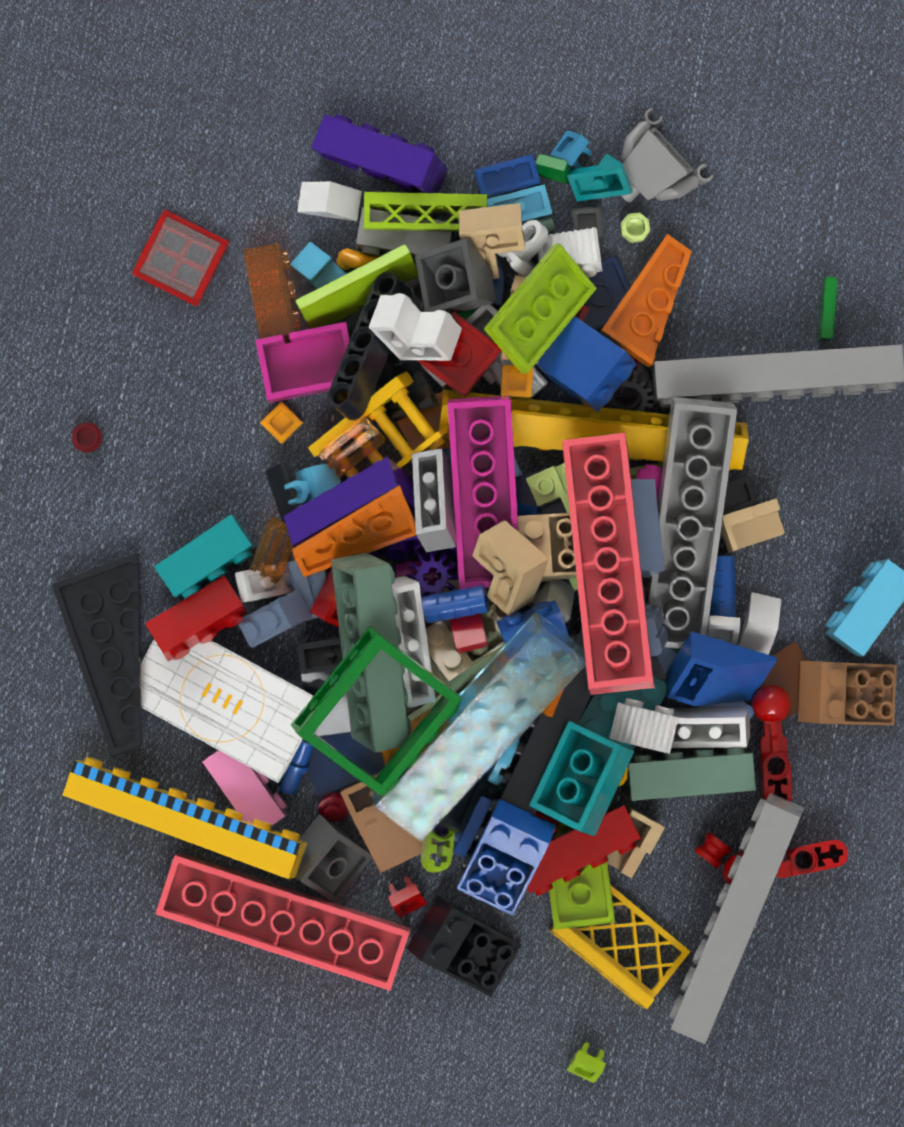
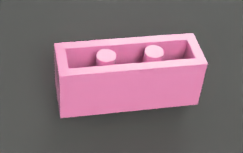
(246, 789)

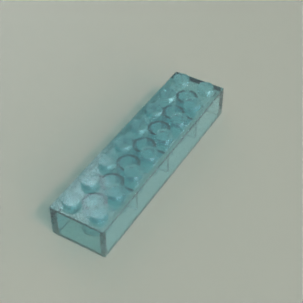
(489, 720)

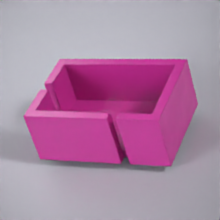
(305, 364)

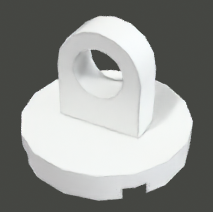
(521, 260)

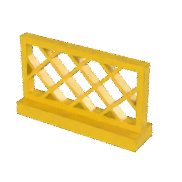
(609, 966)

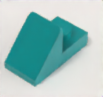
(600, 181)

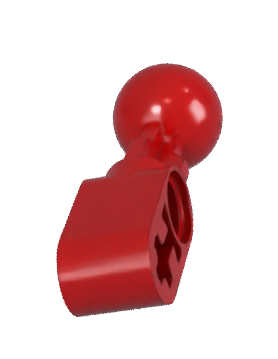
(771, 706)
(788, 866)

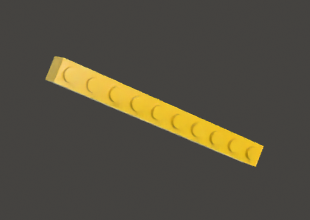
(548, 423)

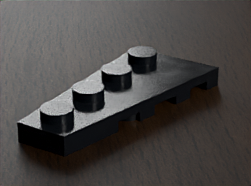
(419, 391)

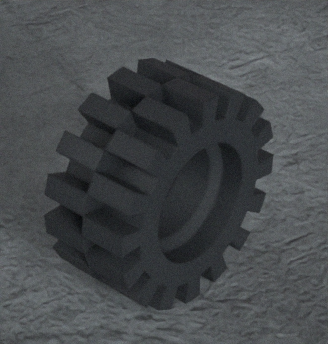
(644, 397)

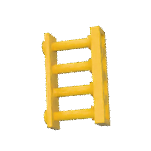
(397, 392)

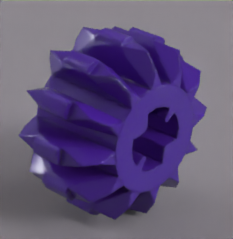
(424, 570)

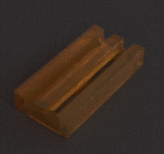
(334, 462)
(265, 568)

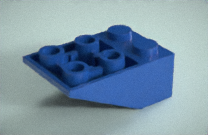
(716, 672)
(506, 857)

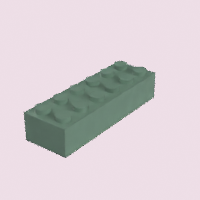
(378, 694)

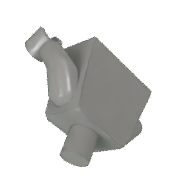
(655, 165)

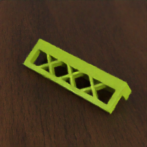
(419, 202)

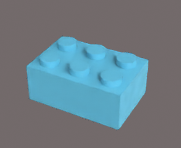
(868, 607)

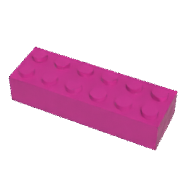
(481, 477)

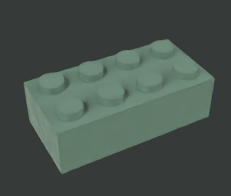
(690, 774)

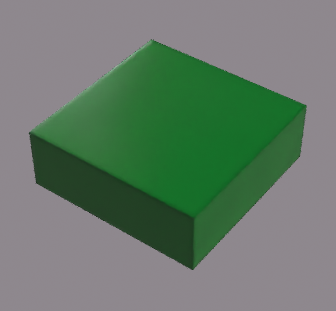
(552, 168)

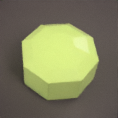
(635, 227)

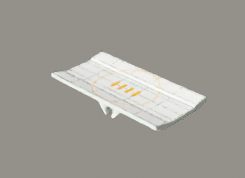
(226, 704)

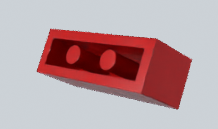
(196, 619)

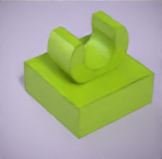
(586, 1066)

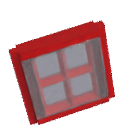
(180, 258)

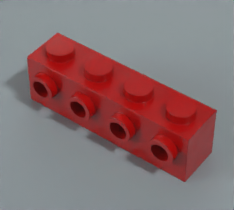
(576, 850)

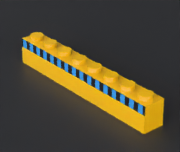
(184, 818)

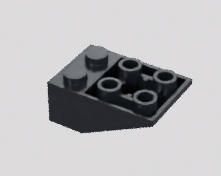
(316, 664)
(463, 946)

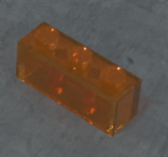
(272, 290)

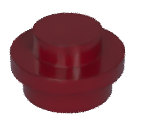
(87, 437)
(333, 807)

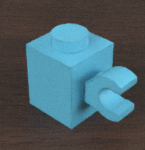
(312, 482)

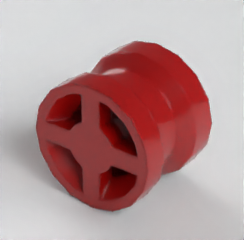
(712, 850)

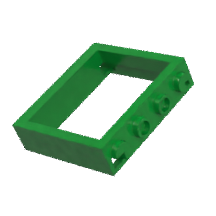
(338, 684)

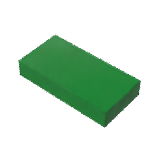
(827, 309)

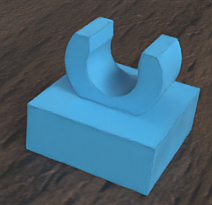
(570, 148)

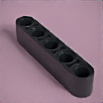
(364, 355)

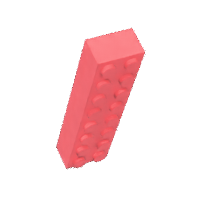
(608, 564)
(283, 921)

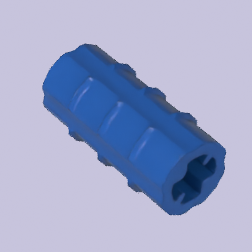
(724, 592)
(455, 604)

